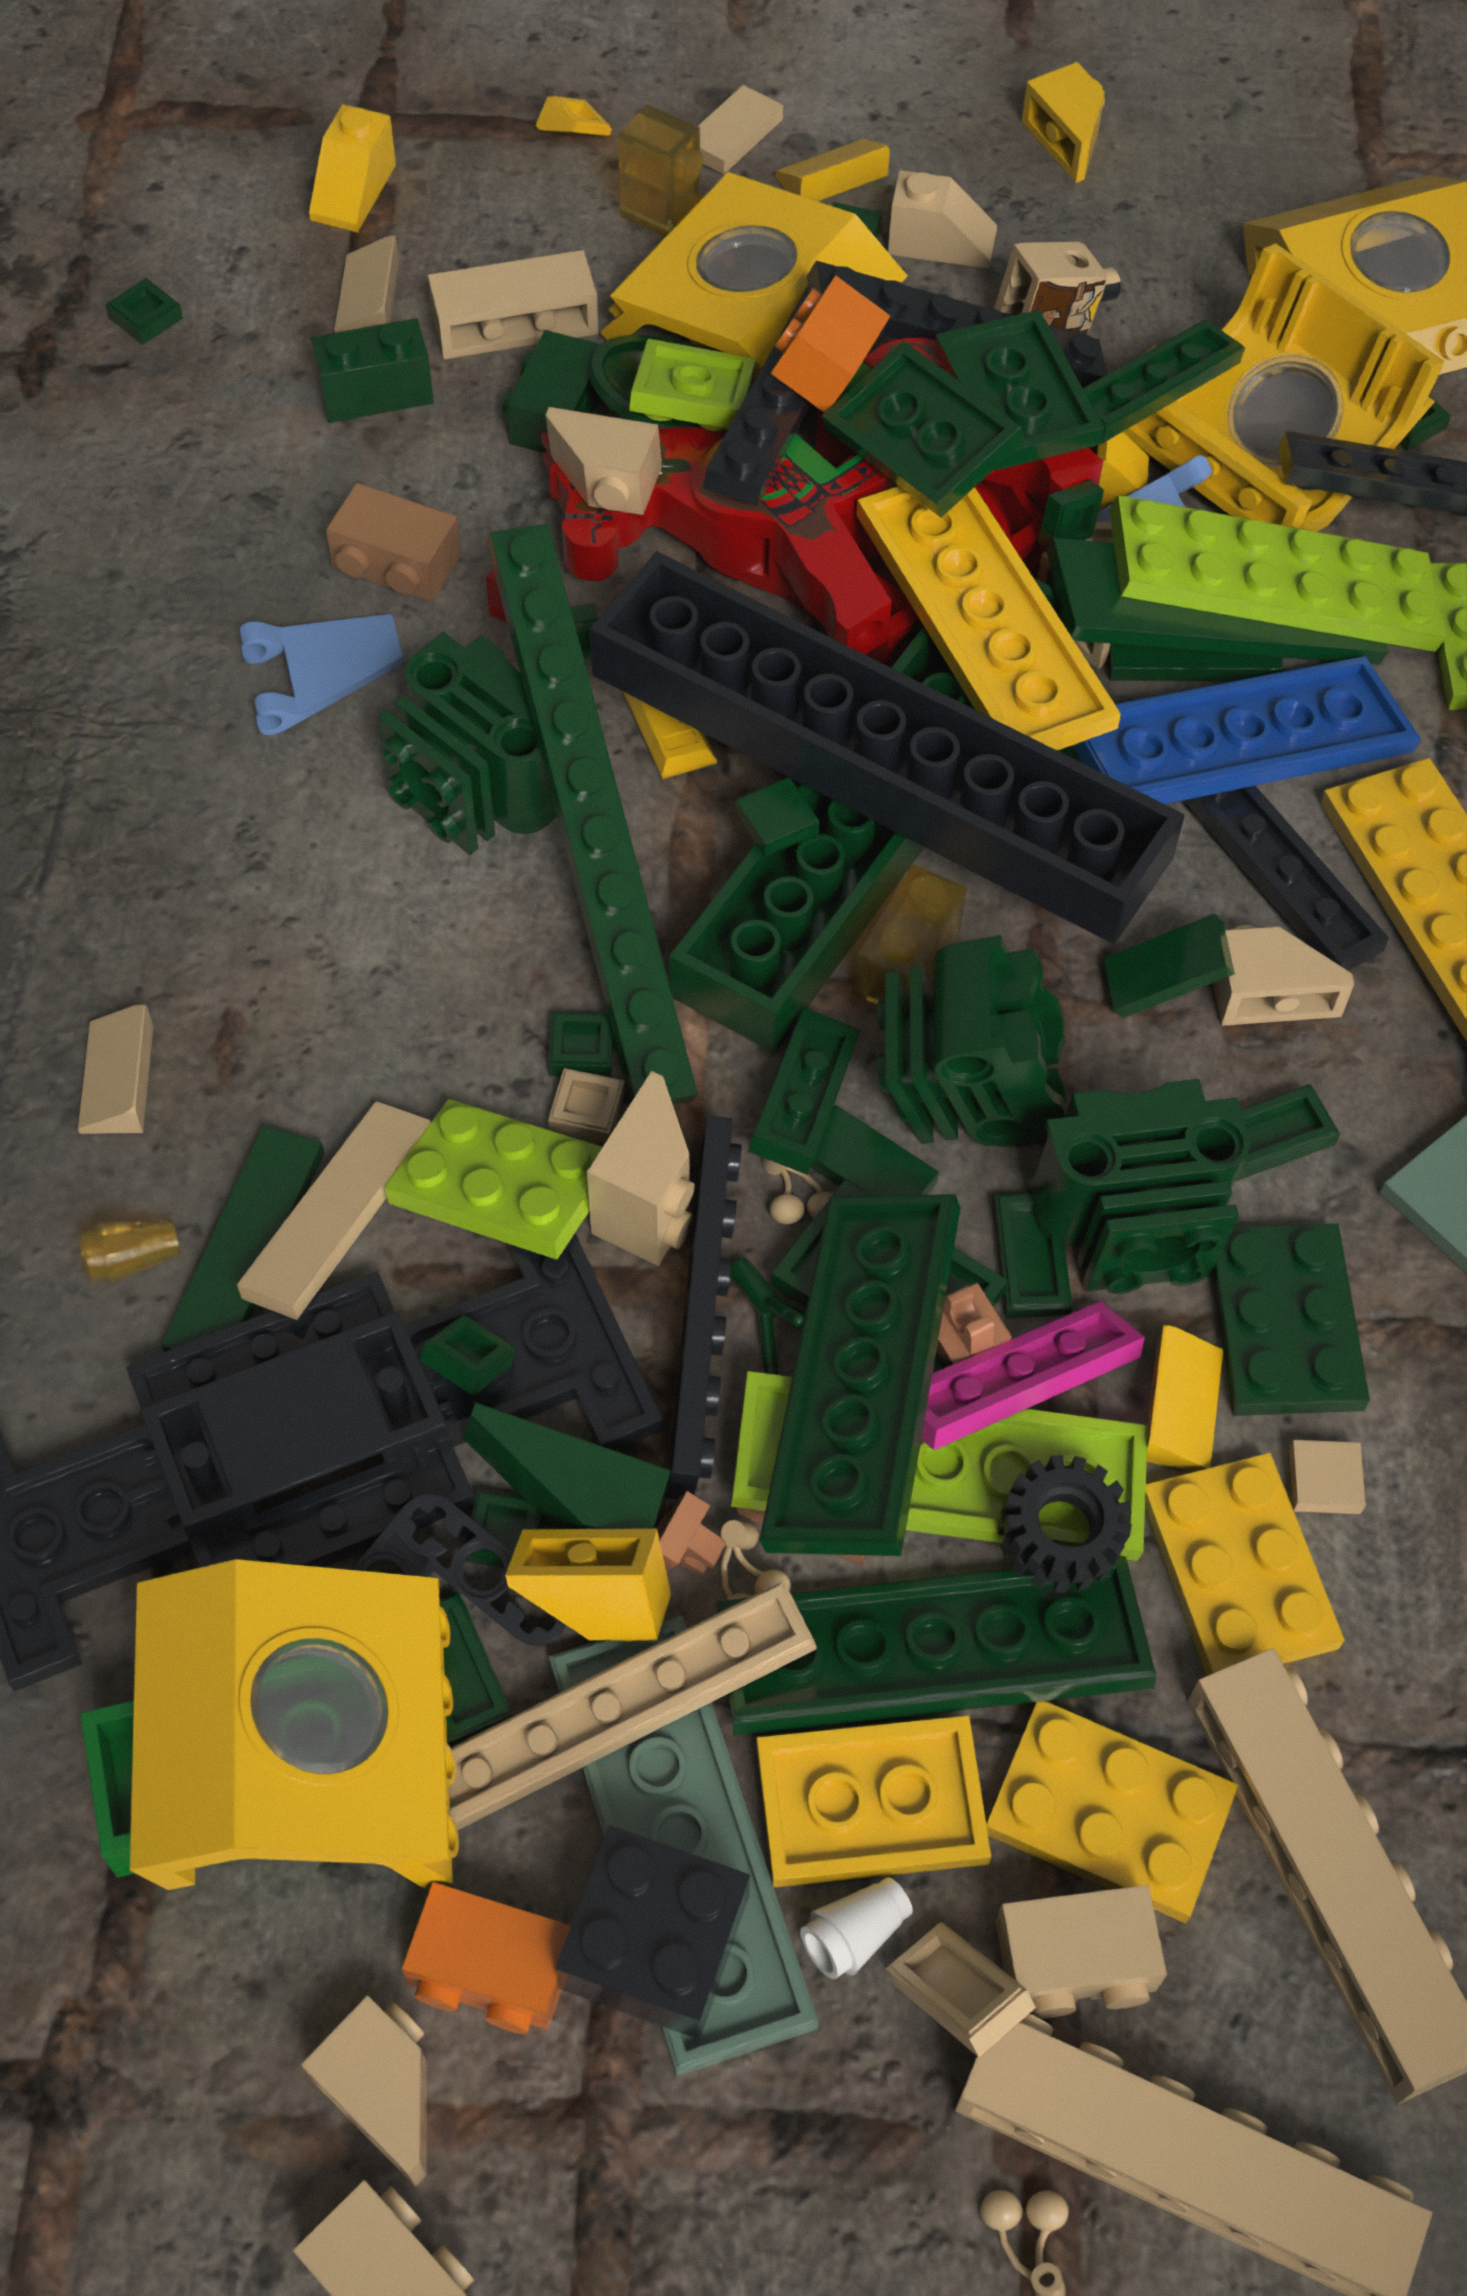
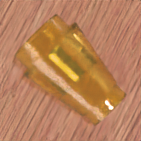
(126, 1248)

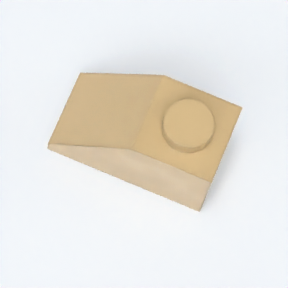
(939, 222)
(606, 458)
(1279, 980)
(378, 2081)

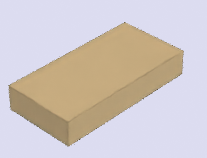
(737, 127)
(960, 1988)

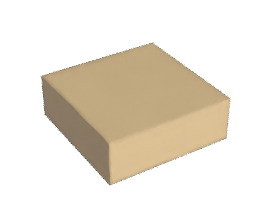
(586, 1105)
(1327, 1477)

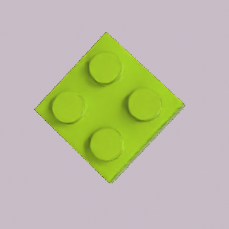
(691, 384)

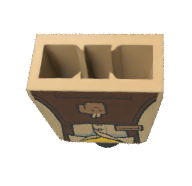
(1059, 281)

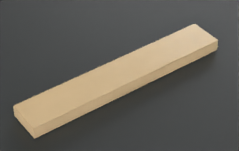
(626, 1702)

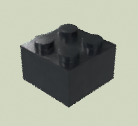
(653, 1932)

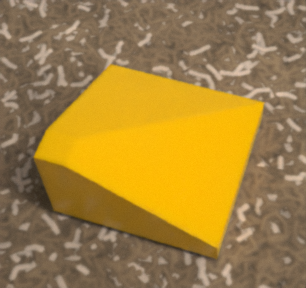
(571, 116)

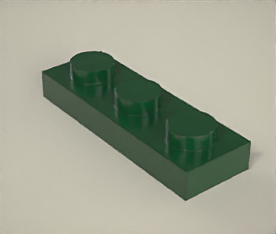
(804, 1091)

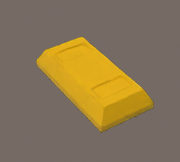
(671, 743)

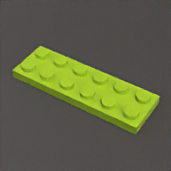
(1275, 574)
(968, 1480)

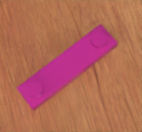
(1027, 1372)

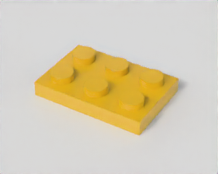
(1241, 1564)
(872, 1801)
(1111, 1809)

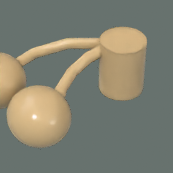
(787, 1207)
(740, 1537)
(1046, 2212)

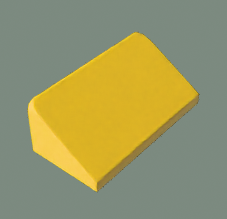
(836, 170)
(1183, 1400)

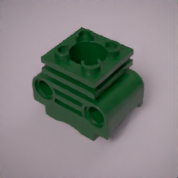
(465, 745)
(974, 1045)
(1142, 1183)

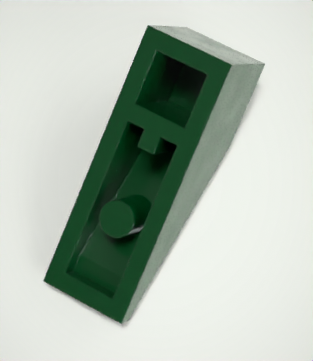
(565, 1476)

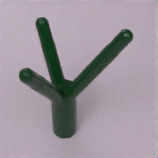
(768, 1306)

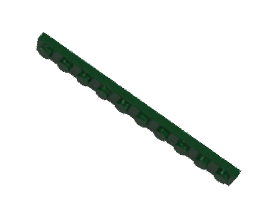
(590, 811)

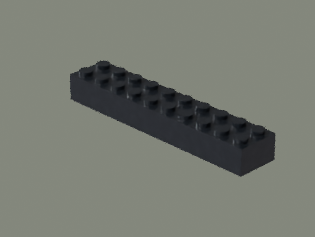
(886, 746)

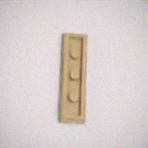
(332, 1212)

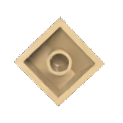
(642, 1178)

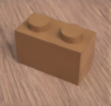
(394, 542)

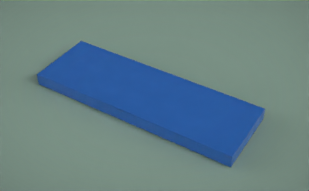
(1252, 732)

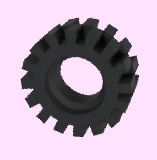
(1086, 1492)

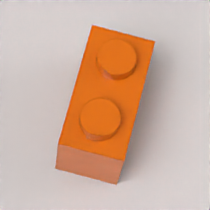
(829, 344)
(486, 1959)

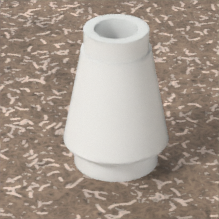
(854, 1927)

